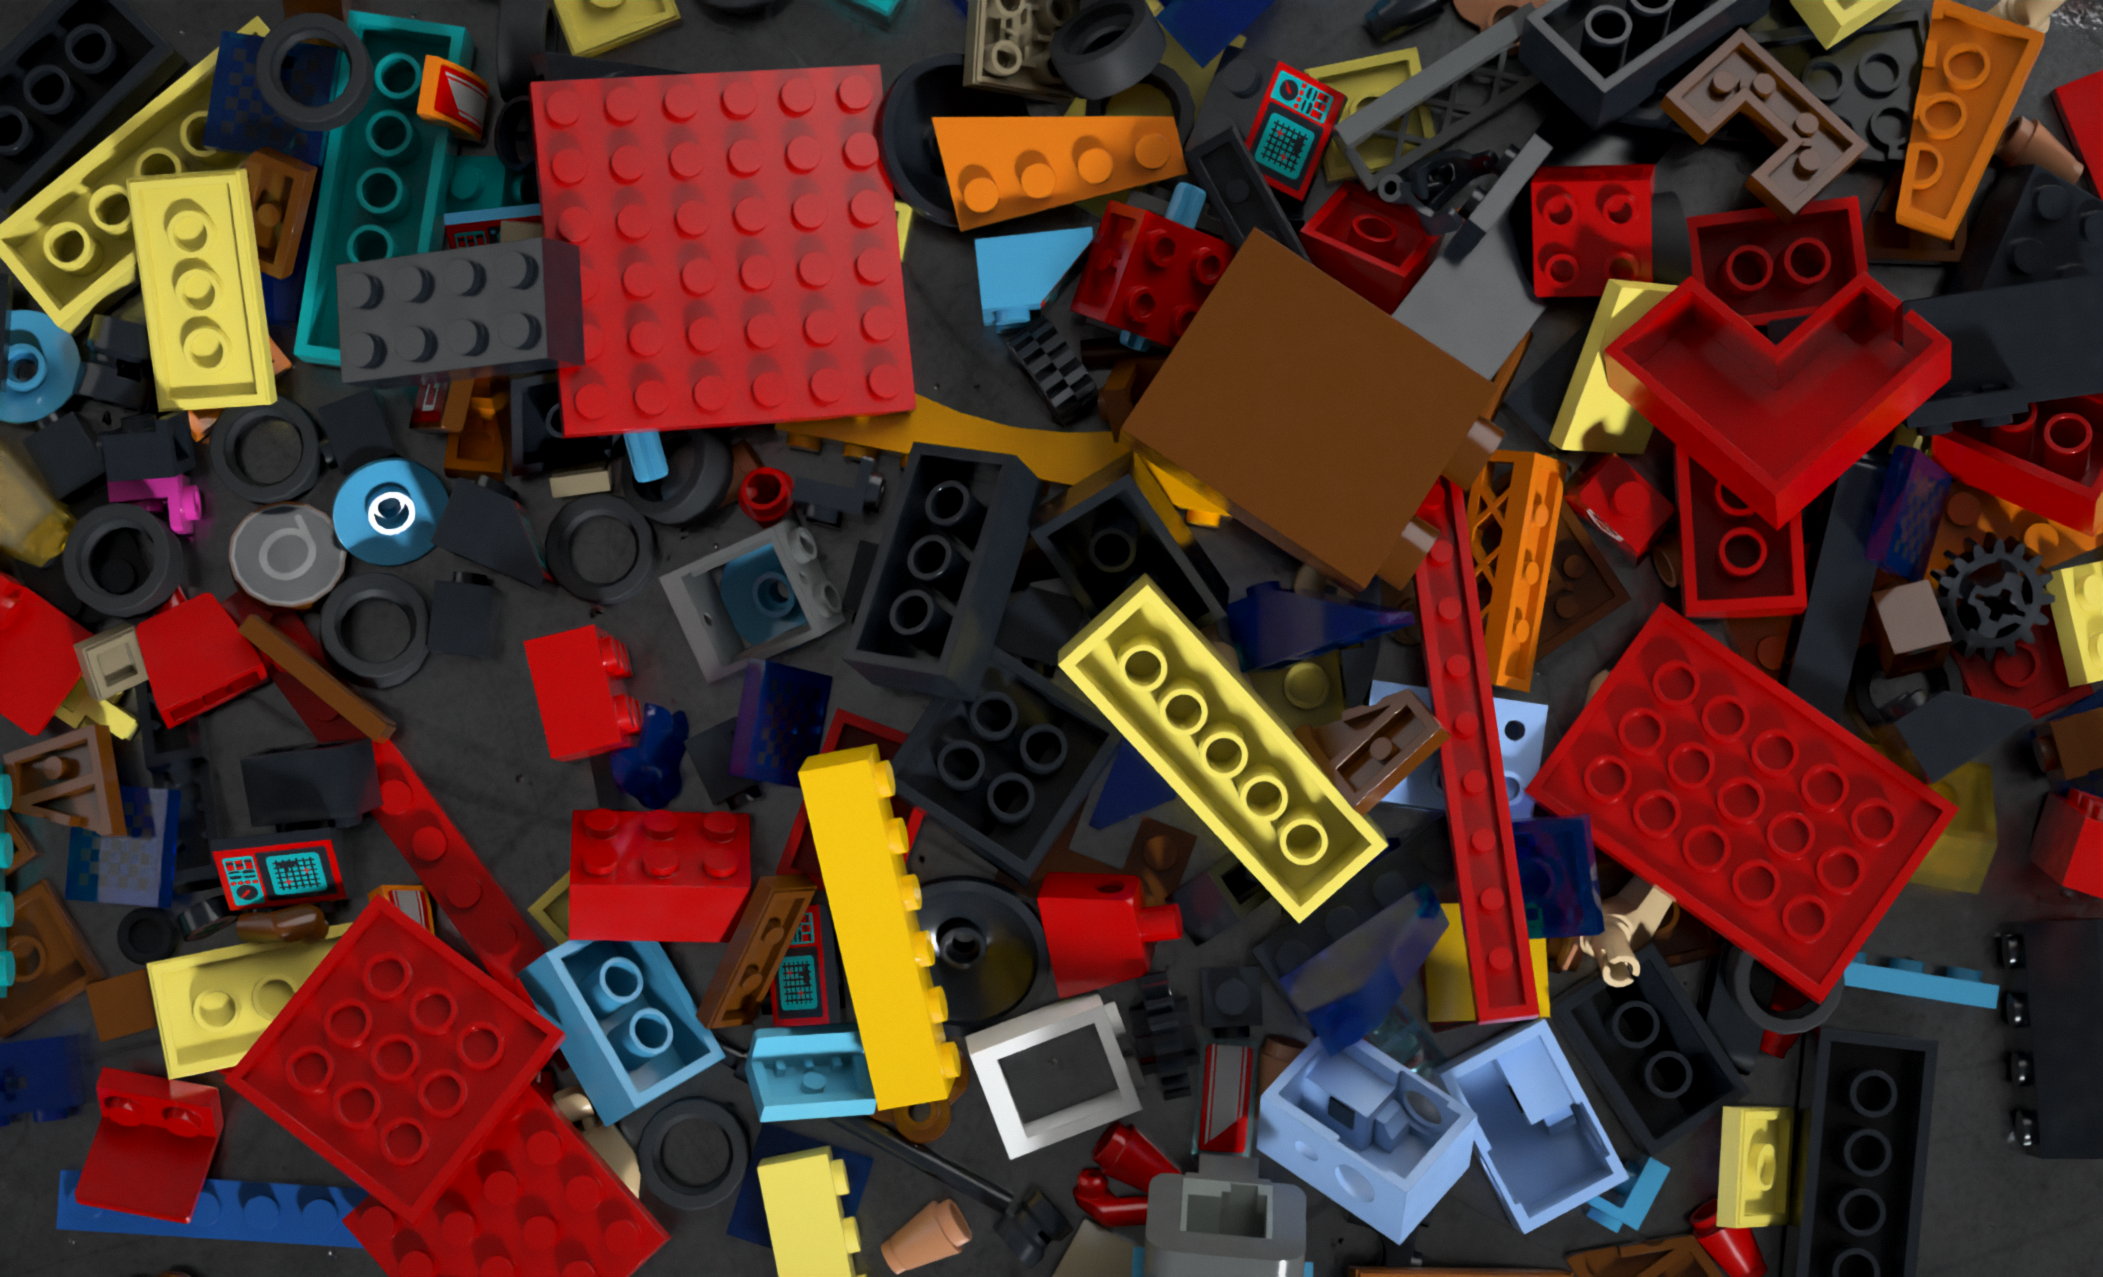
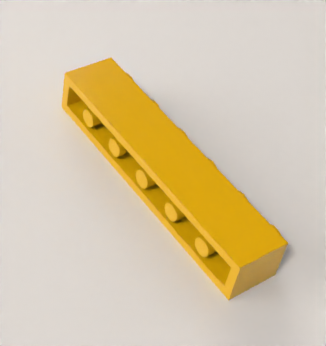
(879, 927)

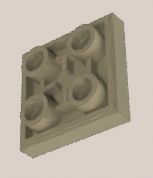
(1011, 46)

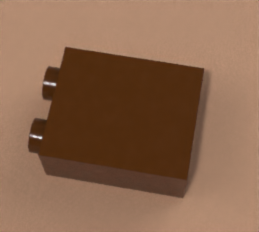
(1314, 418)

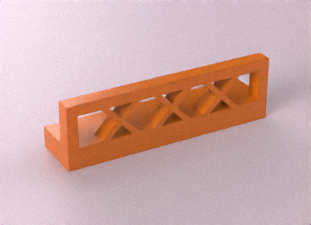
(1520, 563)

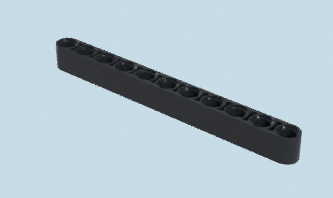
(1818, 670)

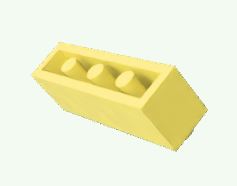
(808, 1215)

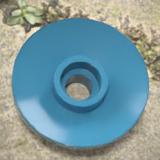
(56, 358)
(391, 534)
(754, 599)

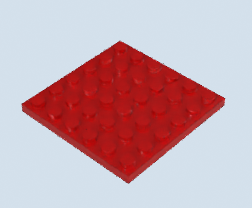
(725, 248)

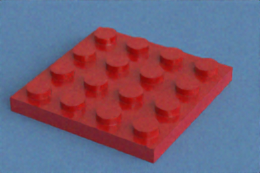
(395, 1060)
(520, 1207)

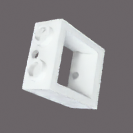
(1040, 1026)

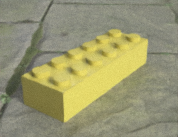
(77, 234)
(1220, 747)

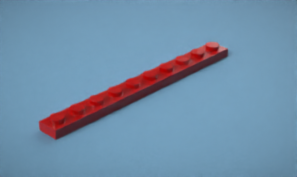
(1472, 767)
(416, 825)

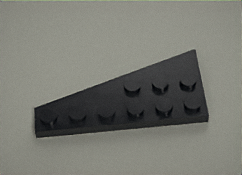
(1862, 79)

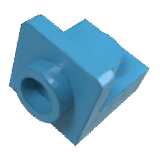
(1634, 1195)

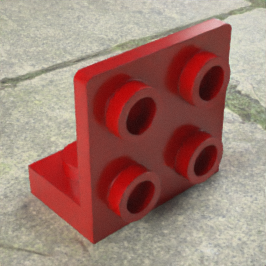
(1591, 227)
(1149, 273)
(35, 656)
(150, 1145)

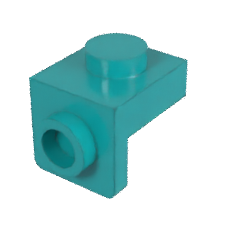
(488, 184)

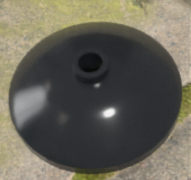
(908, 134)
(998, 970)

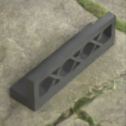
(1421, 91)

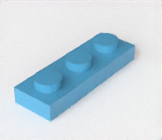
(1907, 978)

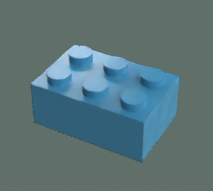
(623, 1021)

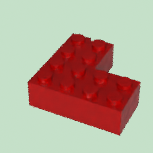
(1786, 414)

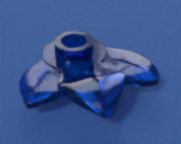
(652, 767)

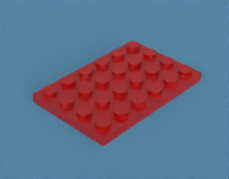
(1742, 802)

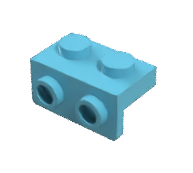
(809, 1072)

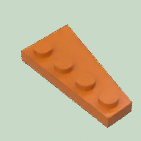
(1963, 102)
(1042, 163)

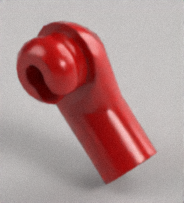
(1106, 1207)

